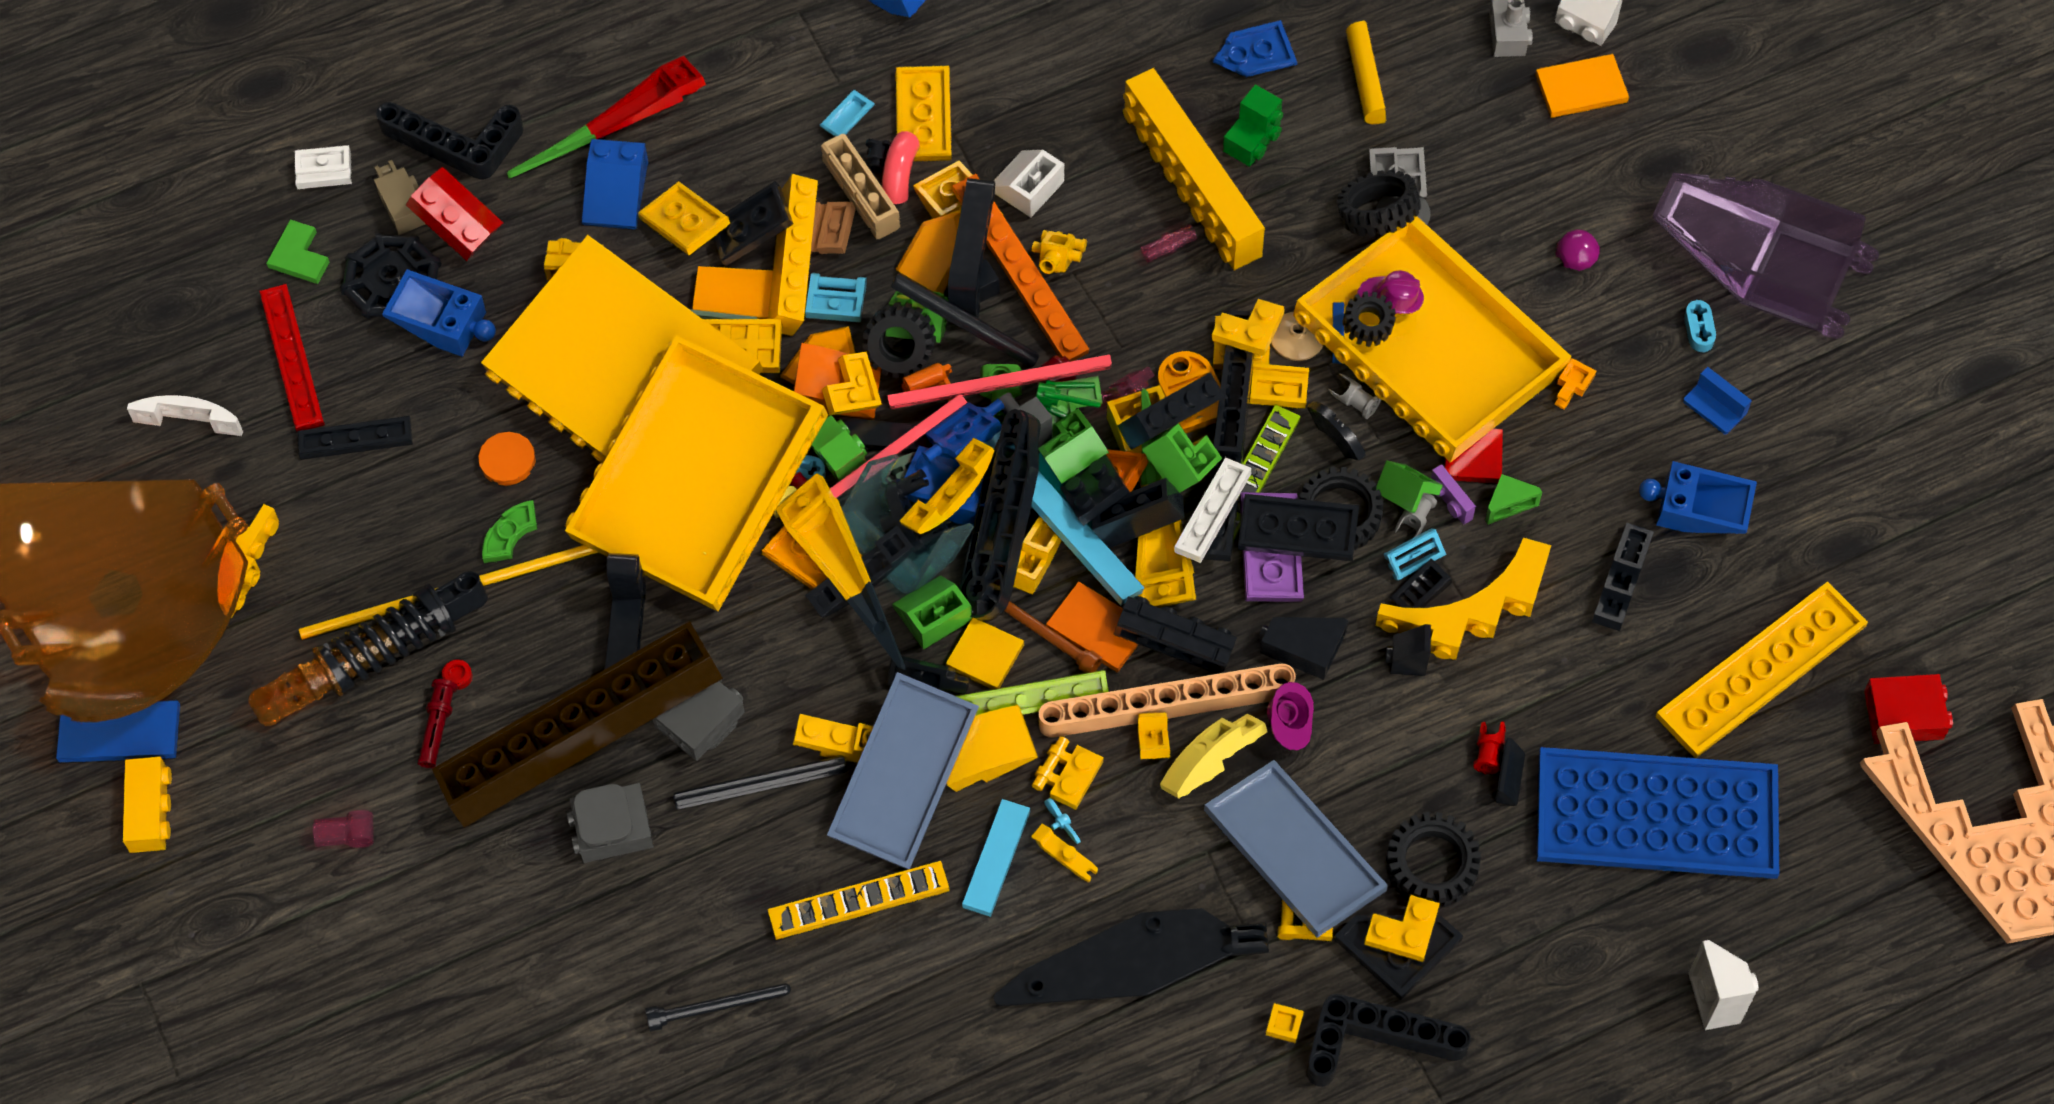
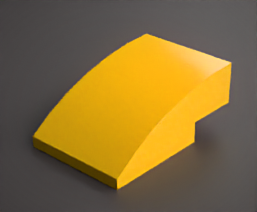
(937, 190)
(993, 747)

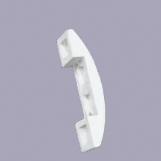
(154, 408)

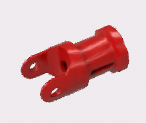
(1489, 749)

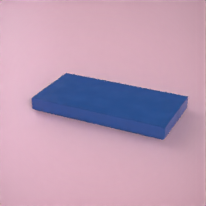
(134, 736)

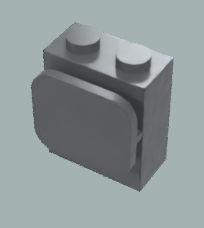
(702, 719)
(609, 822)

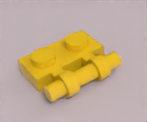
(1076, 776)

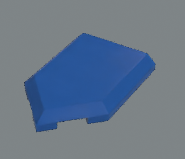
(1257, 50)

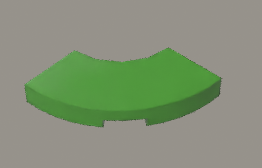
(507, 531)

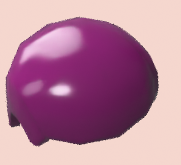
(1578, 250)

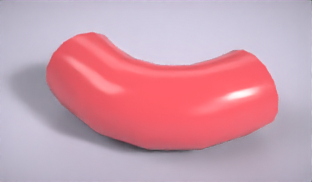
(898, 166)

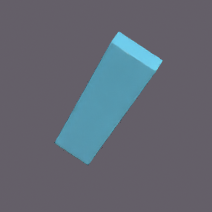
(996, 858)

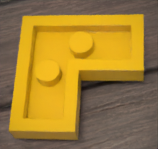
(1251, 334)
(859, 389)
(1406, 937)

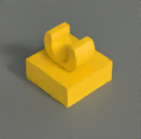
(1284, 1023)

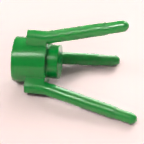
(1049, 395)

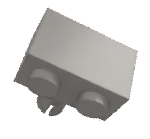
(1509, 27)

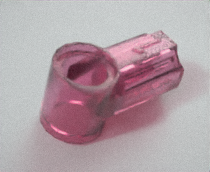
(353, 830)

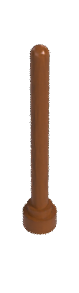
(1085, 660)

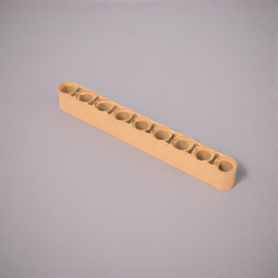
(1152, 694)

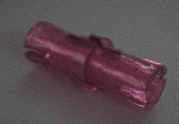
(1168, 243)

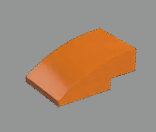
(820, 368)

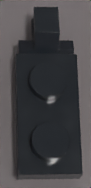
(932, 674)

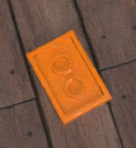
(1090, 625)

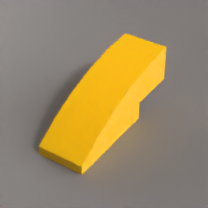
(1036, 556)

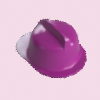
(1397, 287)
(1291, 715)

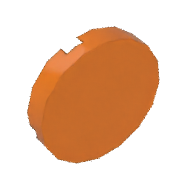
(507, 458)

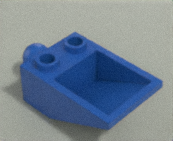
(439, 313)
(937, 474)
(1710, 500)

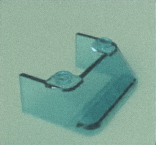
(863, 514)

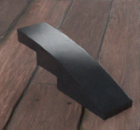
(1623, 577)

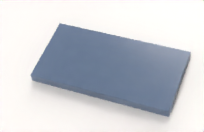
(903, 771)
(1295, 848)

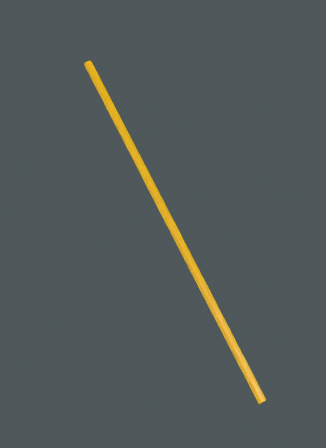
(487, 579)

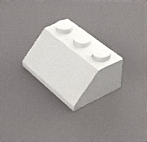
(1721, 986)

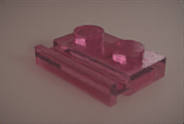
(1130, 383)

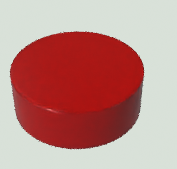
(458, 672)

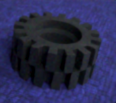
(1373, 305)

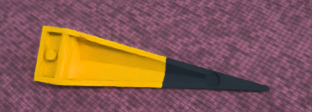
(822, 531)

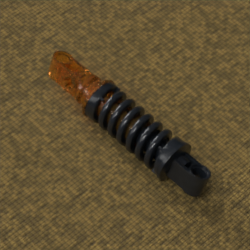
(359, 652)

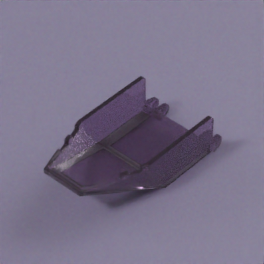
(1768, 244)

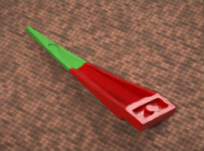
(651, 96)

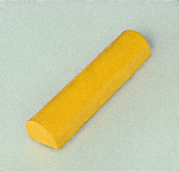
(1366, 73)

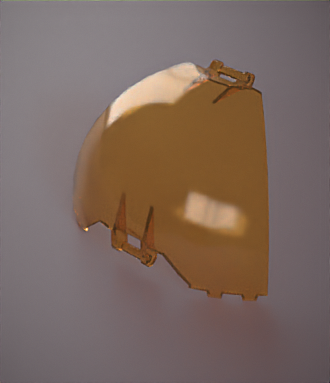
(116, 587)

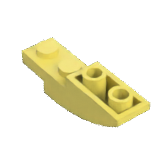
(1204, 755)

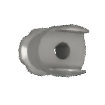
(1358, 398)
(1418, 519)

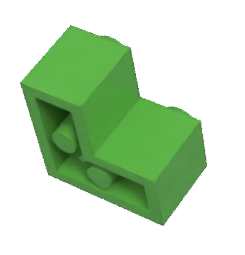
(1073, 448)
(838, 449)
(1179, 458)

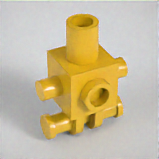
(1058, 251)

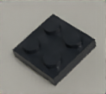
(1094, 489)

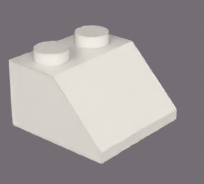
(1589, 17)

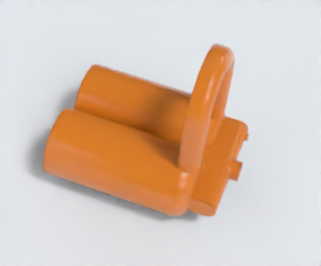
(928, 377)

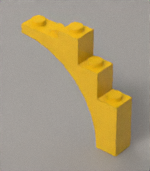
(1480, 613)

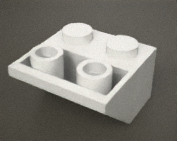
(1030, 180)

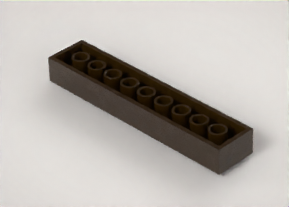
(576, 724)

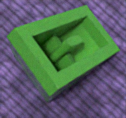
(1512, 498)

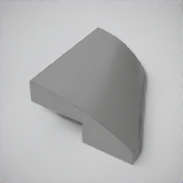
(1406, 160)

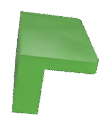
(1405, 485)

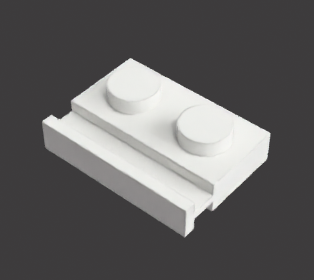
(323, 167)

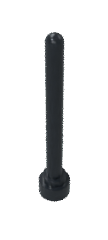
(659, 1017)

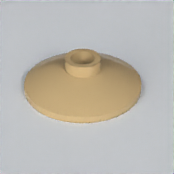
(1294, 345)

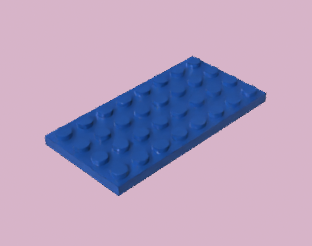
(1658, 813)

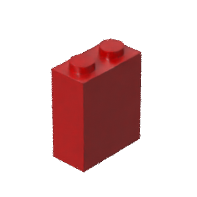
(1912, 700)

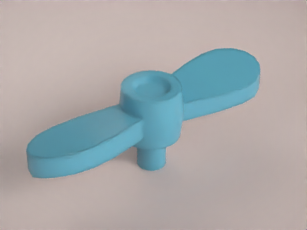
(1062, 820)

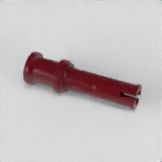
(442, 710)

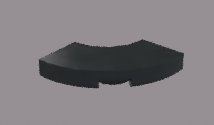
(1336, 430)

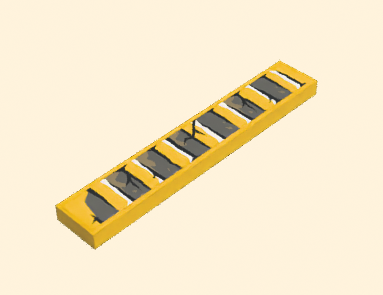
(858, 900)

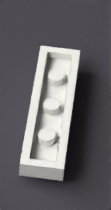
(1212, 510)

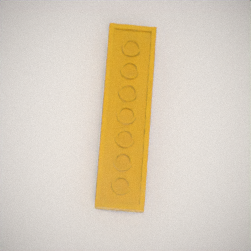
(1761, 669)

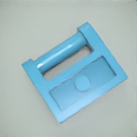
(835, 304)

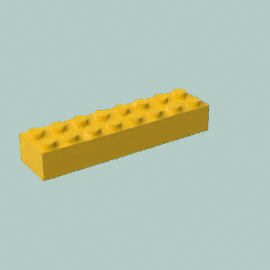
(1193, 169)

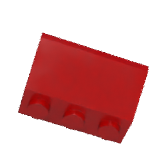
(453, 213)

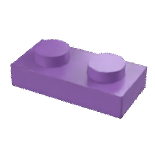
(1457, 501)

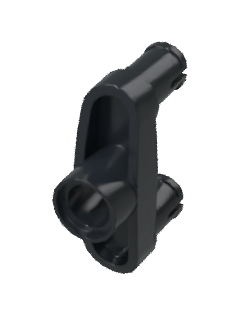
(899, 505)

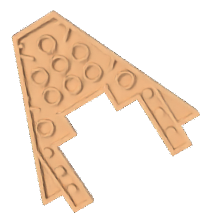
(1998, 865)

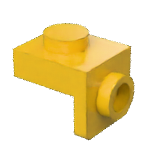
(1153, 736)

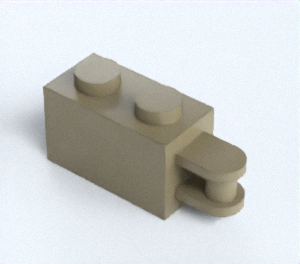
(394, 191)

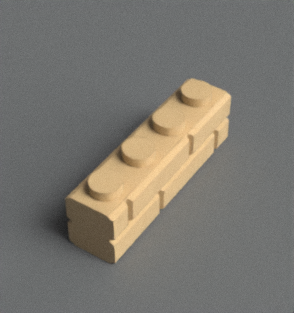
(860, 186)

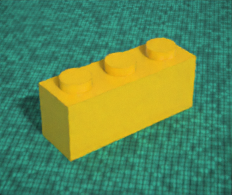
(146, 804)

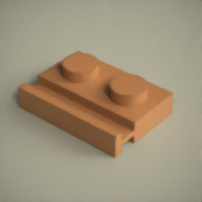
(832, 227)

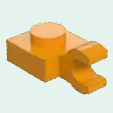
(1573, 380)

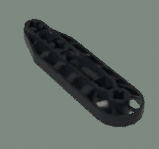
(1002, 517)

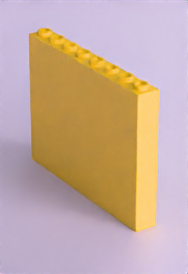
(592, 345)
(1455, 360)
(697, 471)

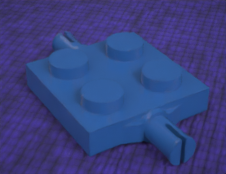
(961, 427)

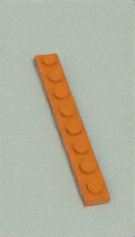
(1030, 284)

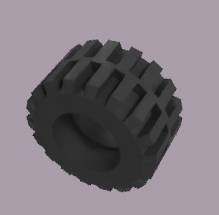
(915, 324)

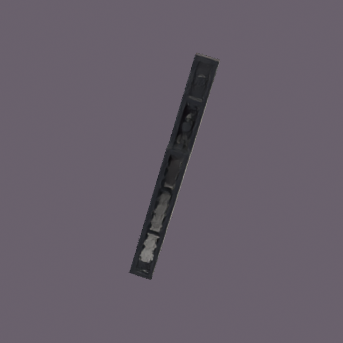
(1231, 430)

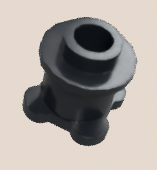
(876, 155)

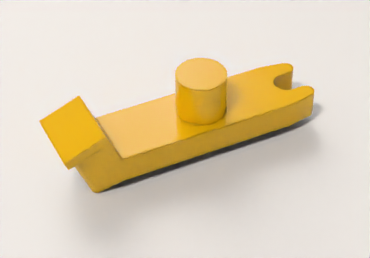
(1063, 853)

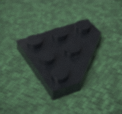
(1393, 970)

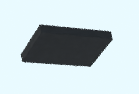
(753, 223)

